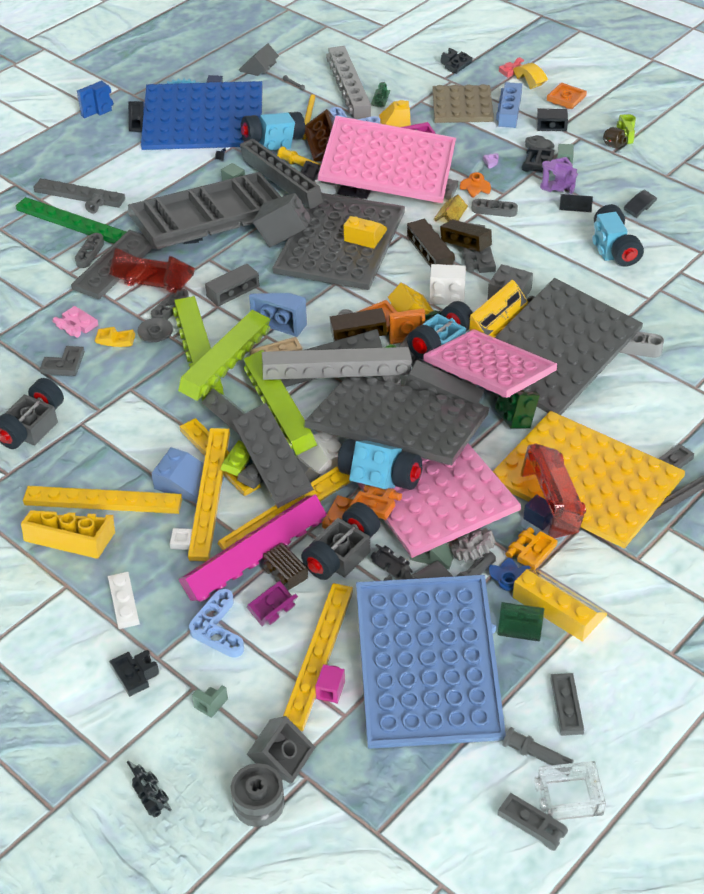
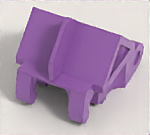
(564, 172)

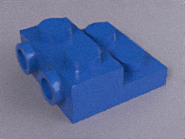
(95, 99)

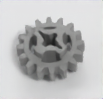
(473, 544)

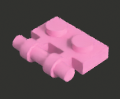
(74, 321)

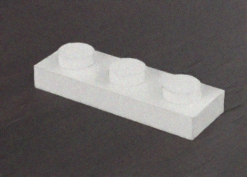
(123, 600)

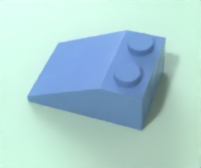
(285, 311)
(179, 474)

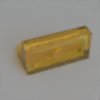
(452, 209)

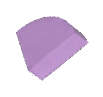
(491, 160)

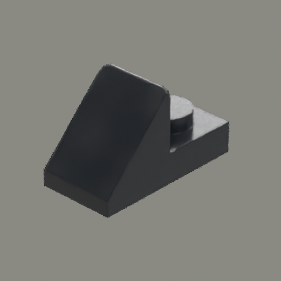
(136, 114)

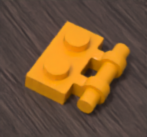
(535, 552)

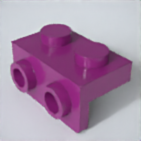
(271, 603)

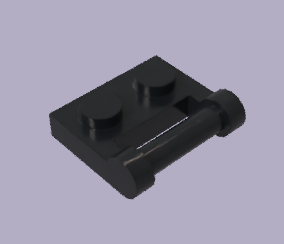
(542, 155)

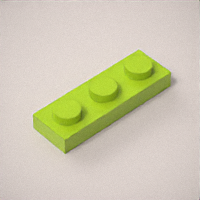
(236, 459)

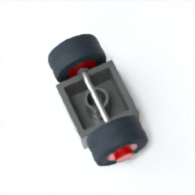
(31, 415)
(342, 543)

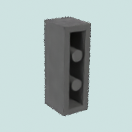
(232, 284)

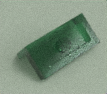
(520, 621)

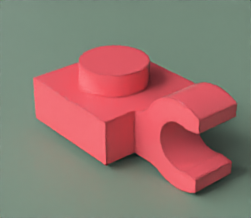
(507, 68)

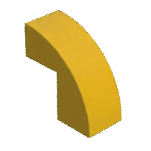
(533, 74)

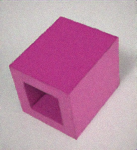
(330, 683)

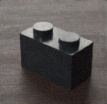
(552, 119)

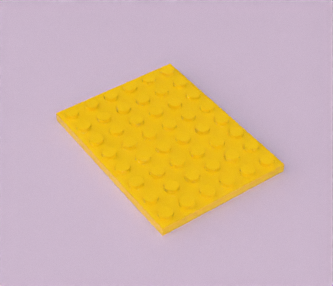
(611, 478)

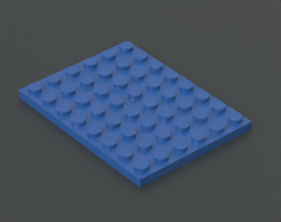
(198, 114)

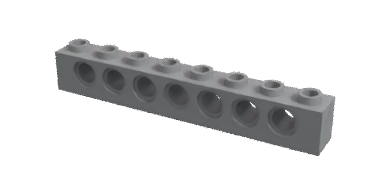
(349, 82)

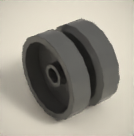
(257, 795)

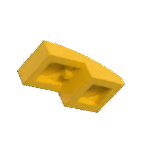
(111, 337)

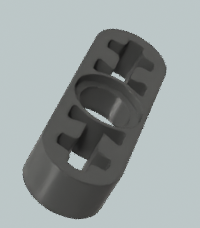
(503, 208)
(85, 258)
(162, 311)

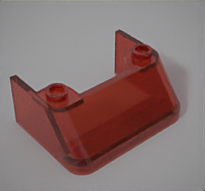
(160, 274)
(556, 487)

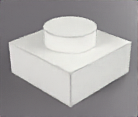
(180, 539)

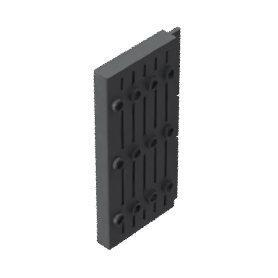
(201, 210)

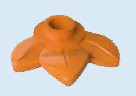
(475, 184)

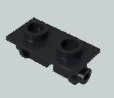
(576, 203)
(385, 556)

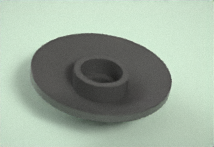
(155, 330)

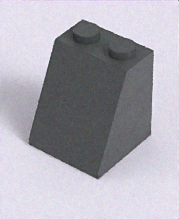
(281, 219)

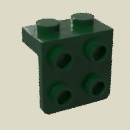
(518, 409)

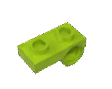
(627, 123)

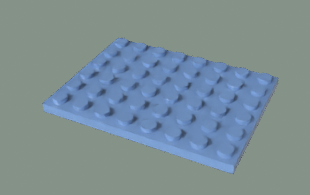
(428, 662)

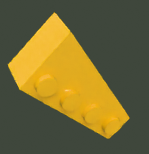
(69, 532)

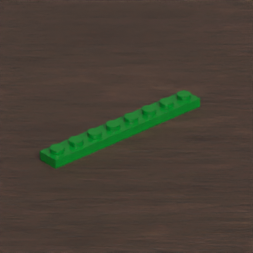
(69, 220)

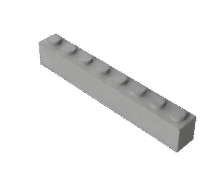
(336, 363)

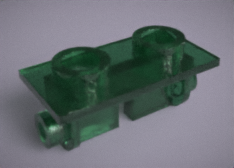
(381, 95)

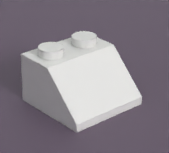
(324, 455)

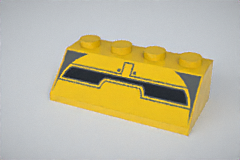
(498, 310)
(559, 603)

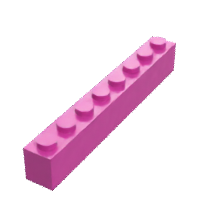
(249, 549)

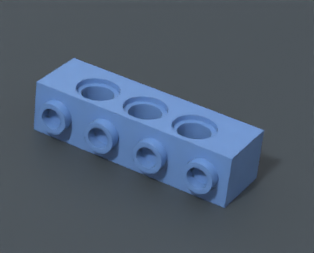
(509, 105)

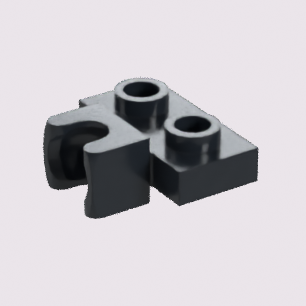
(455, 62)
(134, 672)

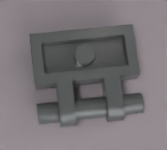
(484, 260)

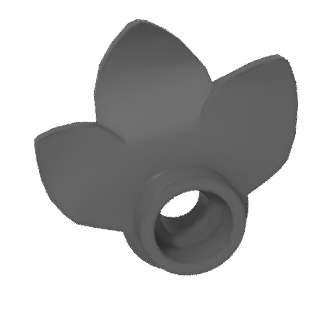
(539, 142)

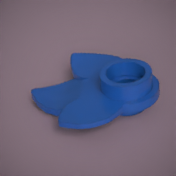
(506, 573)

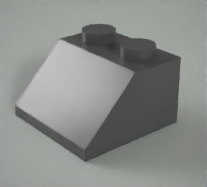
(260, 61)
(282, 748)

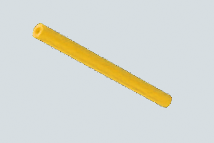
(309, 110)

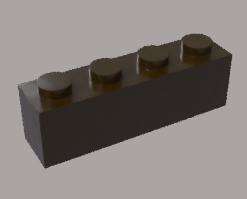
(429, 243)

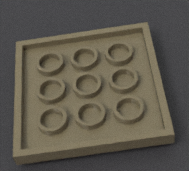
(462, 103)

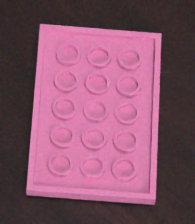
(490, 363)

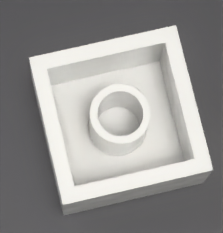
(447, 283)

